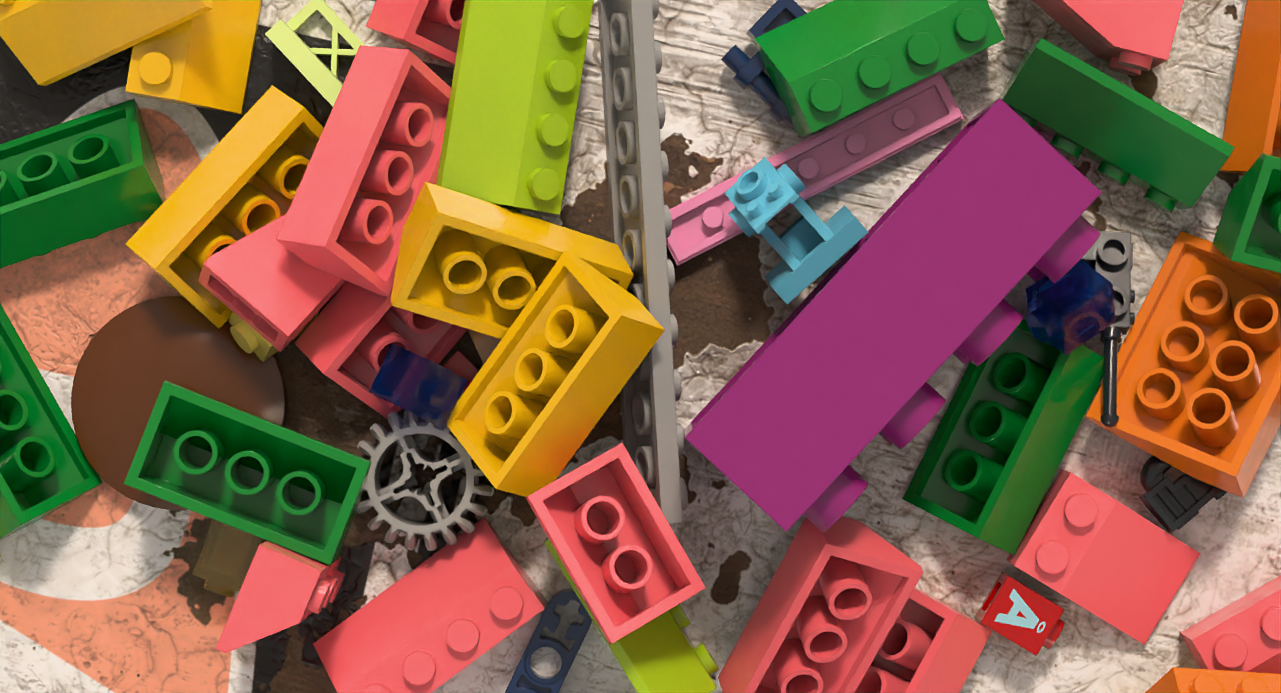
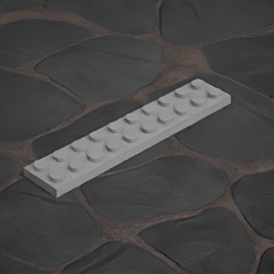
(640, 230)

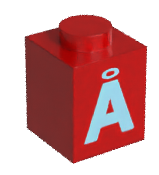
(1021, 614)

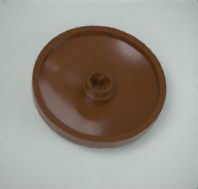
(133, 358)

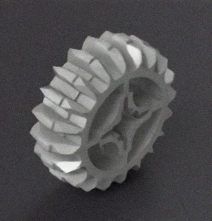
(432, 501)

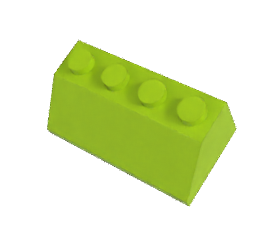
(514, 101)
(659, 652)

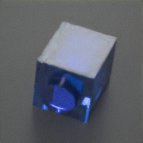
(1071, 308)
(418, 385)

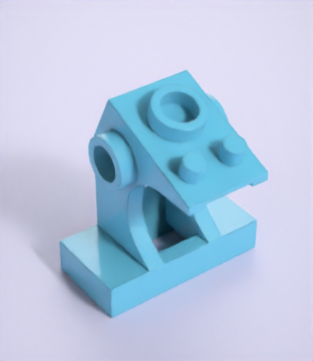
(808, 243)

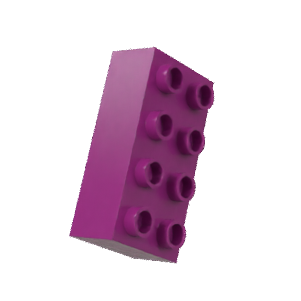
(892, 314)

